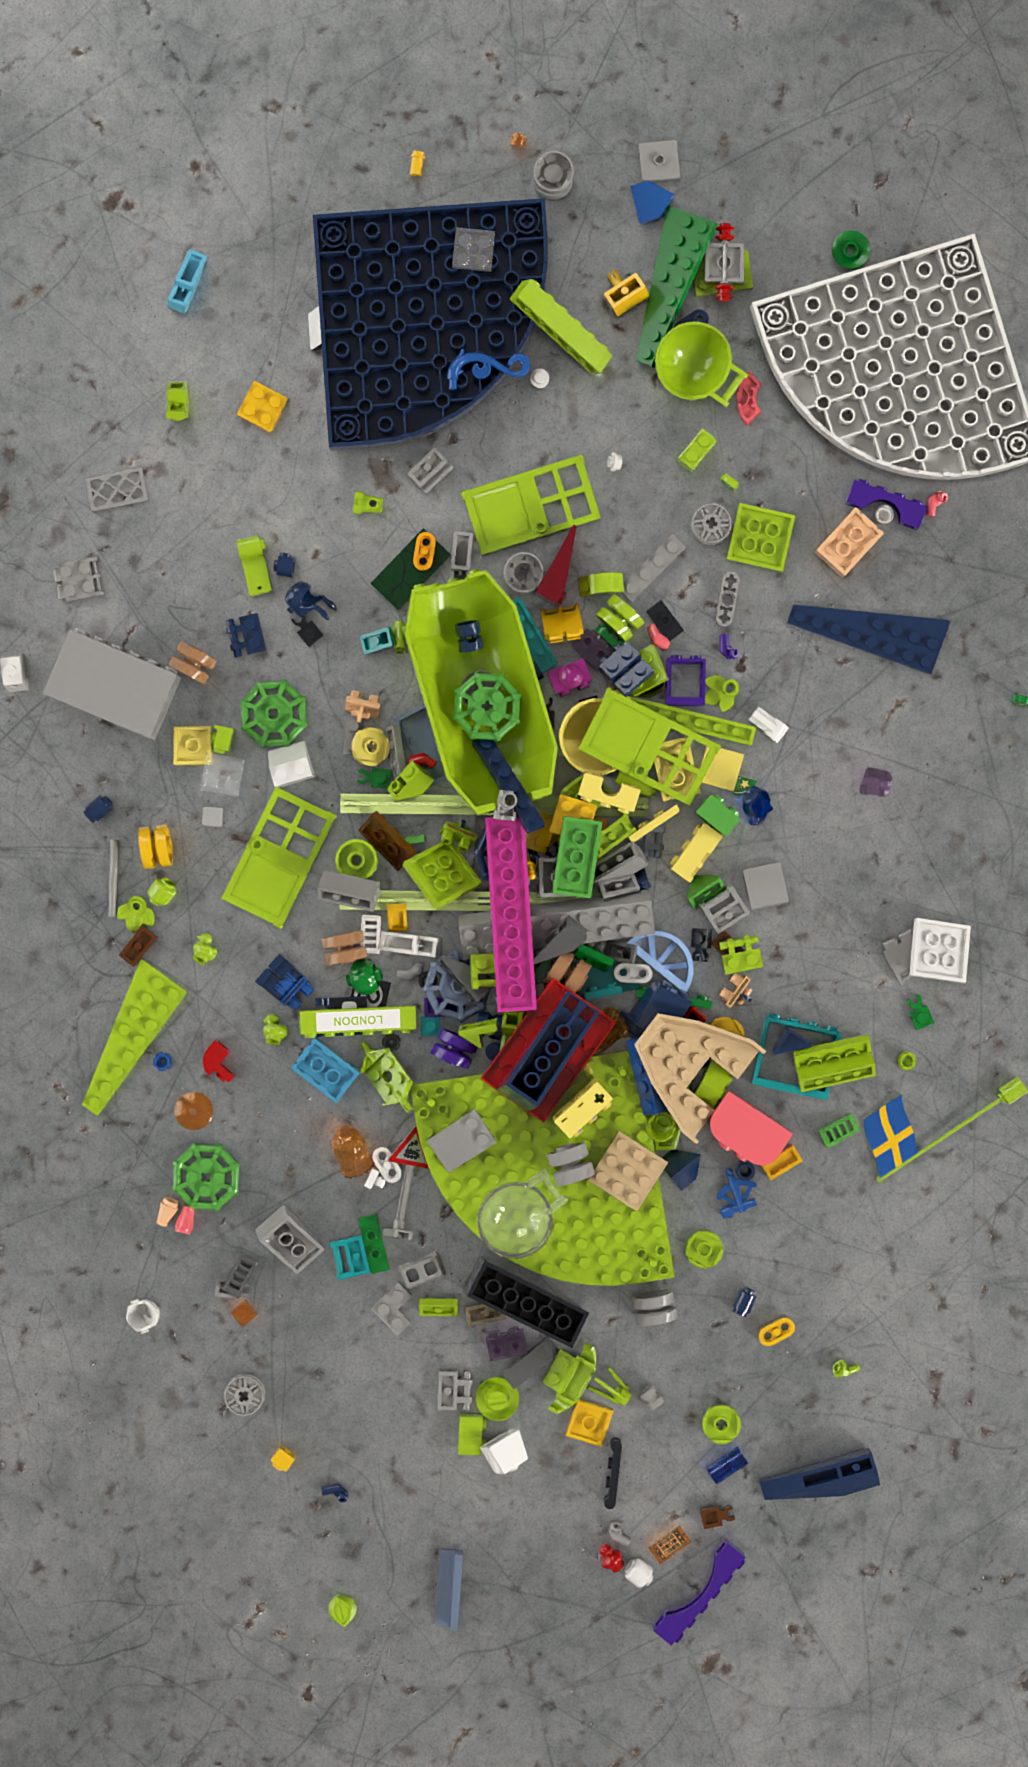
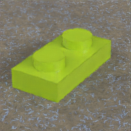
(438, 1307)

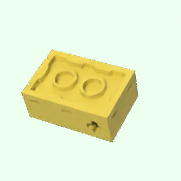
(683, 777)
(582, 1108)

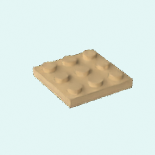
(628, 1170)

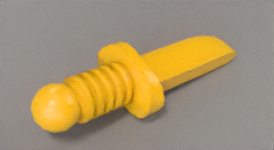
(531, 867)

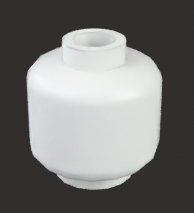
(638, 1572)

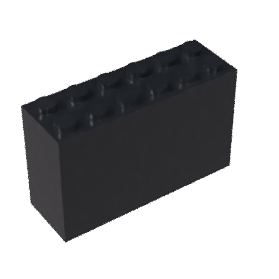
(525, 1302)

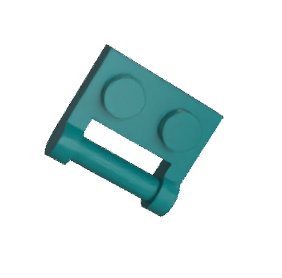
(355, 1255)

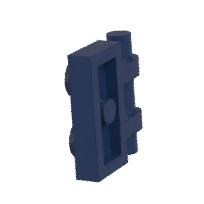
(251, 632)

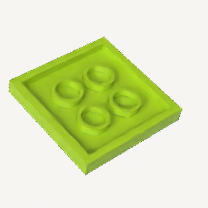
(760, 537)
(442, 874)

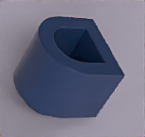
(284, 565)

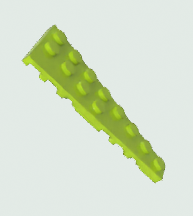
(144, 1012)

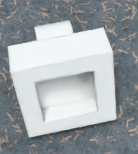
(374, 1179)

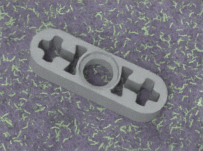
(724, 584)

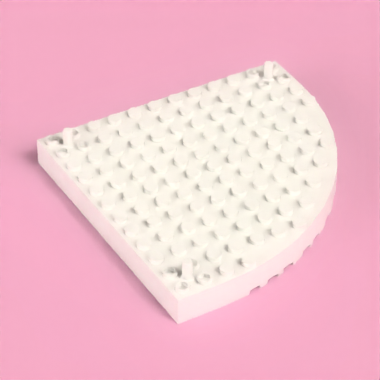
(903, 364)

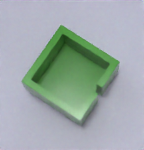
(718, 815)

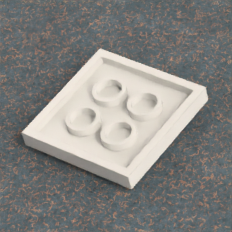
(940, 950)

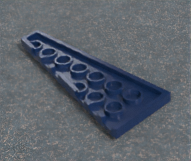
(897, 638)

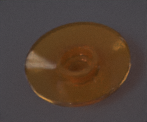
(203, 1110)

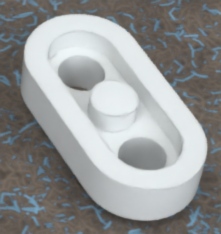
(633, 973)
(384, 1165)

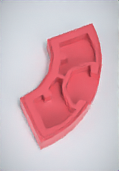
(746, 398)

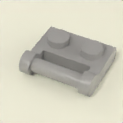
(728, 914)

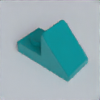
(377, 641)

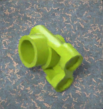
(362, 501)
(399, 634)

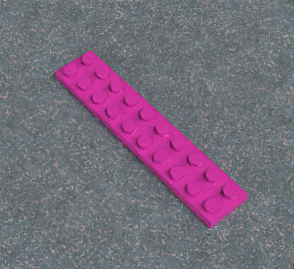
(510, 915)

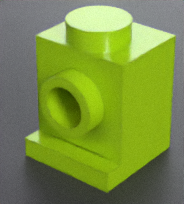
(222, 739)

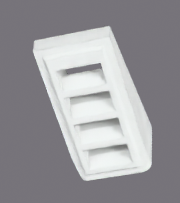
(378, 932)

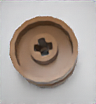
(192, 662)
(344, 948)

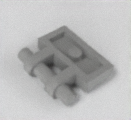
(447, 1390)

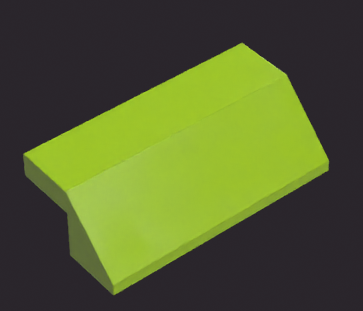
(834, 1063)

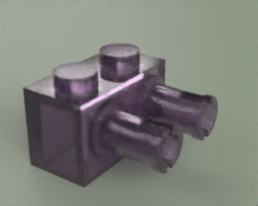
(506, 1344)

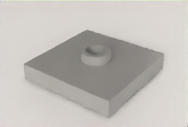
(659, 161)

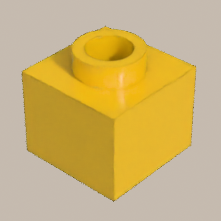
(283, 1458)

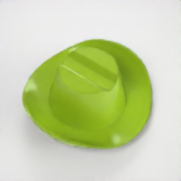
(497, 1399)

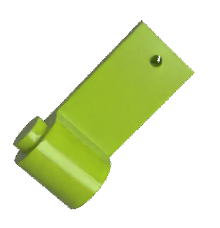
(254, 564)

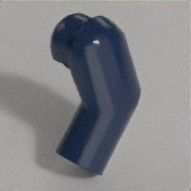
(337, 1490)

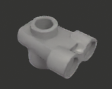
(504, 809)

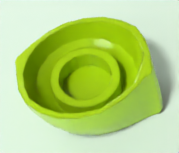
(342, 1609)

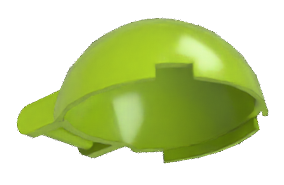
(696, 362)

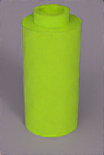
(646, 790)

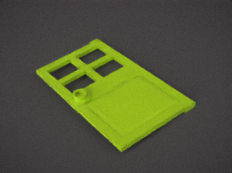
(513, 512)
(632, 737)
(269, 873)

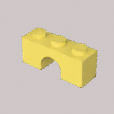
(624, 798)

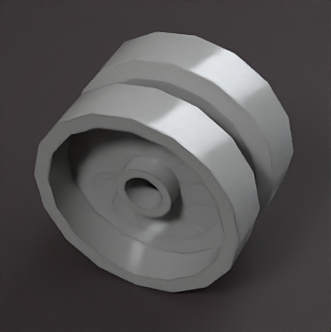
(654, 1308)

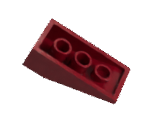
(554, 583)

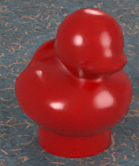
(611, 1558)

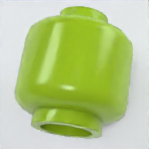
(161, 891)

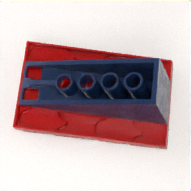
(557, 1039)

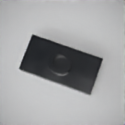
(664, 620)

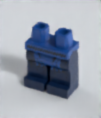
(289, 986)

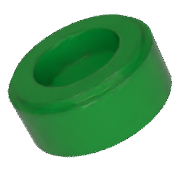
(1020, 700)

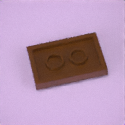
(387, 840)

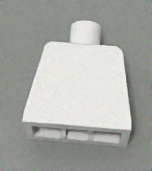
(14, 672)

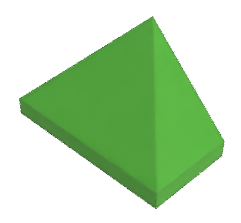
(704, 889)

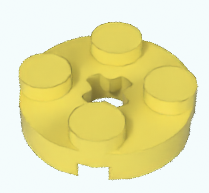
(360, 749)

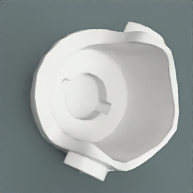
(142, 1315)

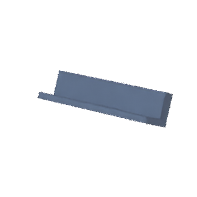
(449, 1588)

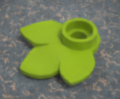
(718, 692)
(136, 916)

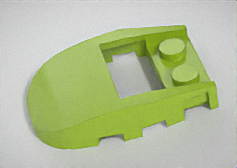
(616, 831)

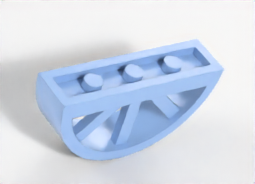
(657, 964)

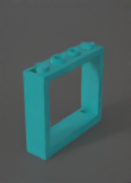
(794, 1023)

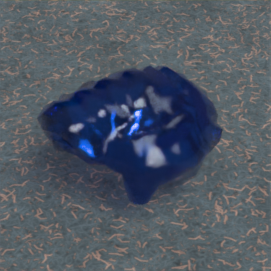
(756, 805)

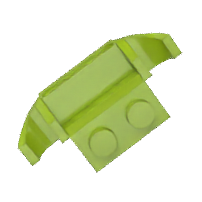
(570, 1377)

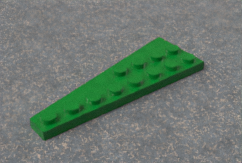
(678, 259)

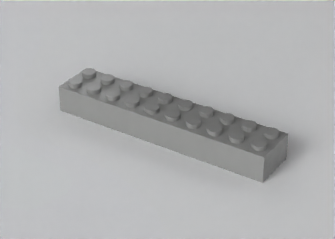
(603, 918)

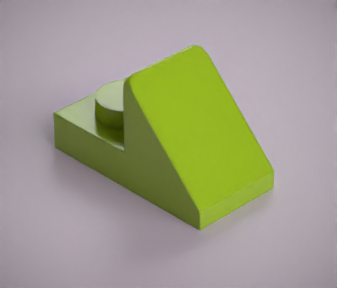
(474, 1031)

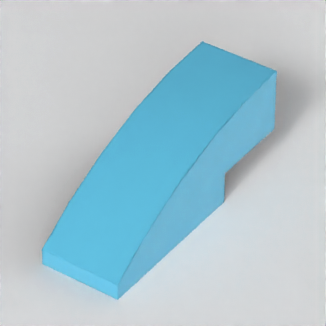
(186, 281)

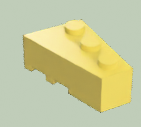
(695, 852)

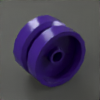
(453, 1051)

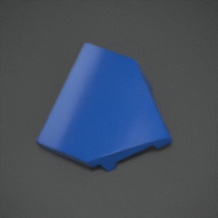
(650, 201)

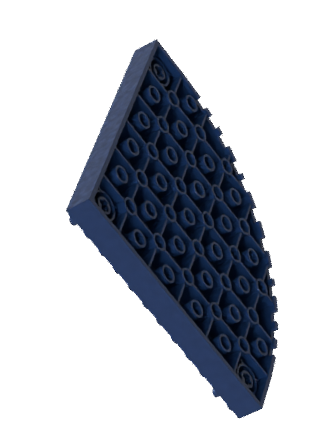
(403, 314)

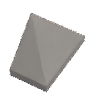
(618, 885)

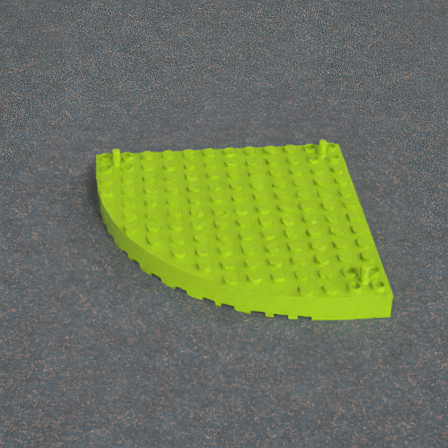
(592, 1234)

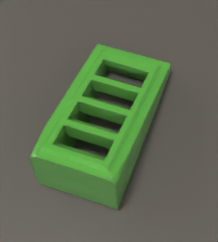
(828, 1143)

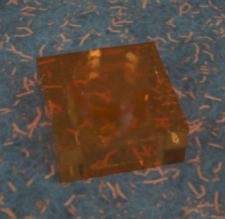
(244, 1313)

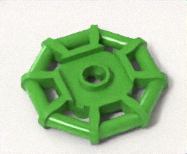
(495, 699)
(284, 713)
(194, 1176)

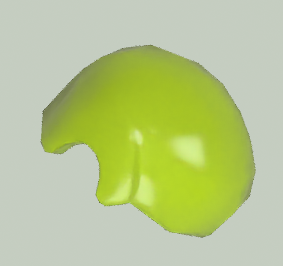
(662, 1126)

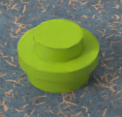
(906, 1060)

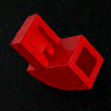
(213, 1061)

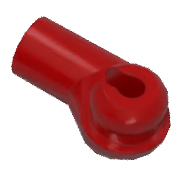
(423, 758)

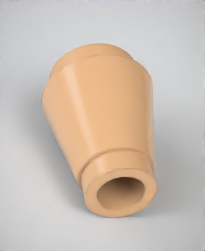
(167, 1209)

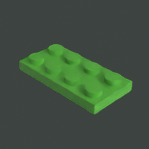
(577, 857)

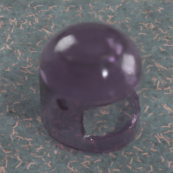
(876, 782)

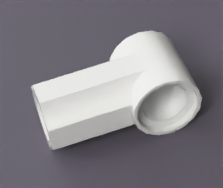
(772, 728)

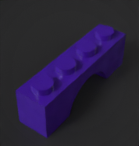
(909, 512)

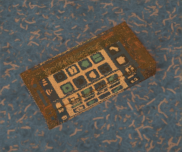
(670, 1544)

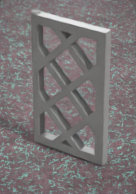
(105, 477)

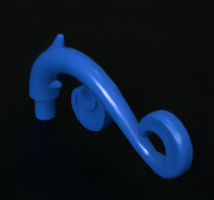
(487, 361)

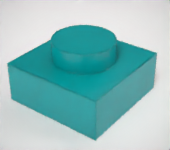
(430, 1026)

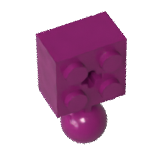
(569, 677)

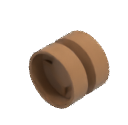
(571, 976)

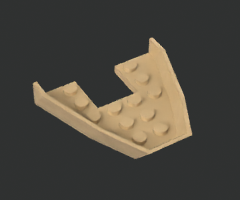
(675, 1052)

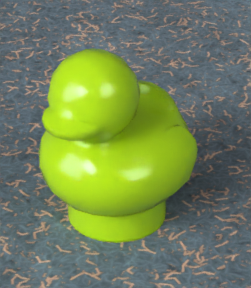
(202, 950)
(272, 1031)

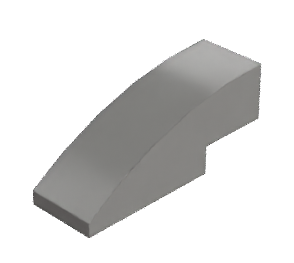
(461, 554)

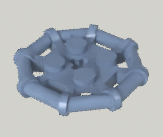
(448, 993)

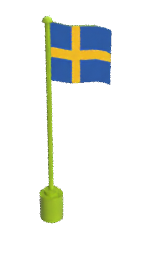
(894, 1138)

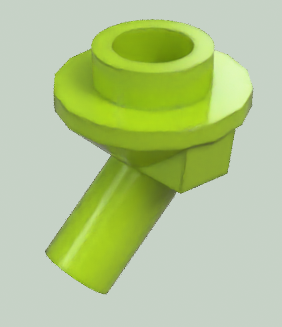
(840, 1369)

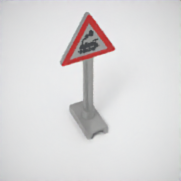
(411, 1155)

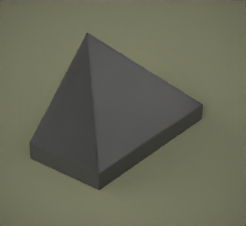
(621, 951)

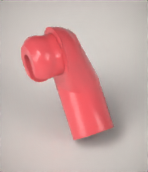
(935, 500)
(657, 638)

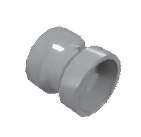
(652, 1398)

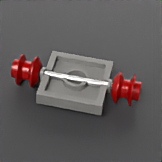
(724, 263)

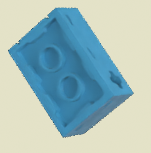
(325, 1069)

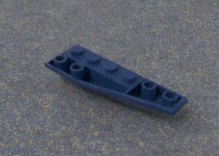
(825, 1479)

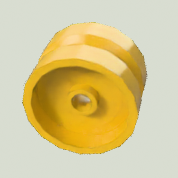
(155, 846)

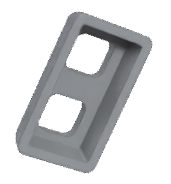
(418, 1264)

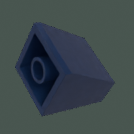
(660, 999)

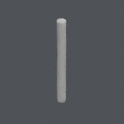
(113, 878)

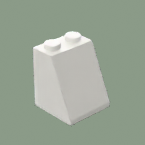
(290, 764)

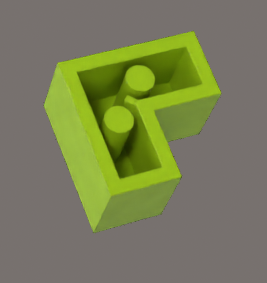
(712, 1084)

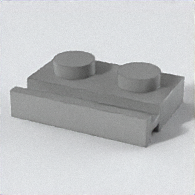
(430, 470)

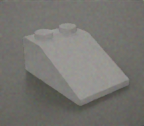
(462, 1140)
(289, 1239)

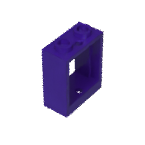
(686, 701)

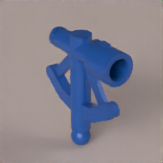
(741, 1204)

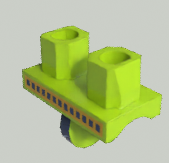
(458, 833)

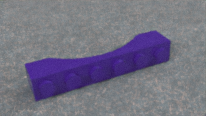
(674, 1622)

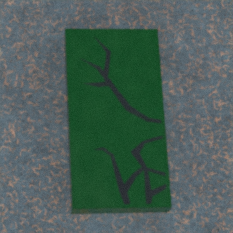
(401, 575)

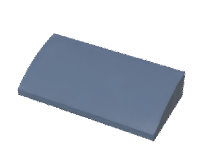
(419, 739)

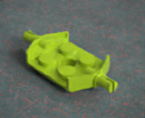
(376, 1066)

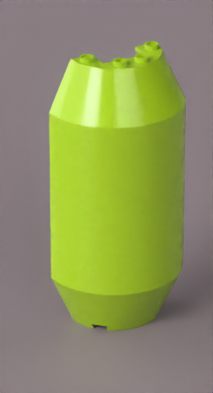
(440, 667)

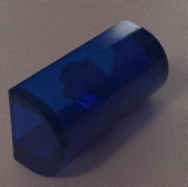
(727, 1465)

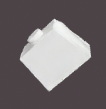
(505, 1451)

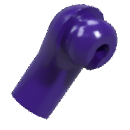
(725, 649)

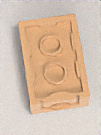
(849, 542)

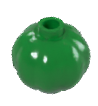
(364, 976)

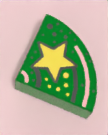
(742, 785)

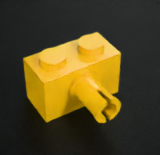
(625, 293)

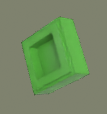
(415, 839)

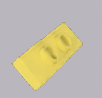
(660, 818)

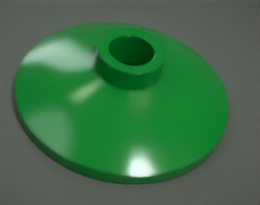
(854, 241)

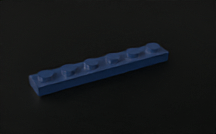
(507, 780)

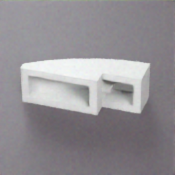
(410, 944)

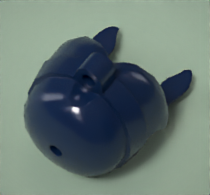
(302, 601)

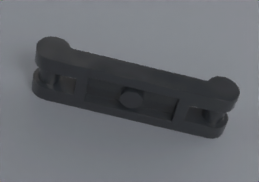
(612, 1480)

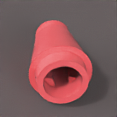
(185, 1220)

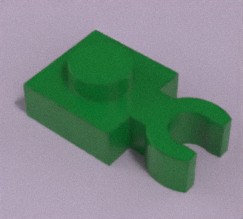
(379, 778)
(920, 1015)

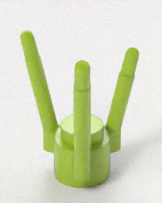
(619, 1395)

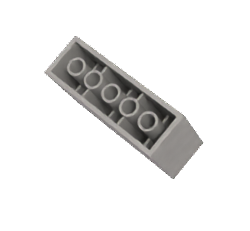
(112, 683)

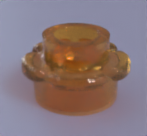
(518, 139)

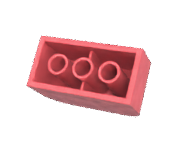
(747, 1131)

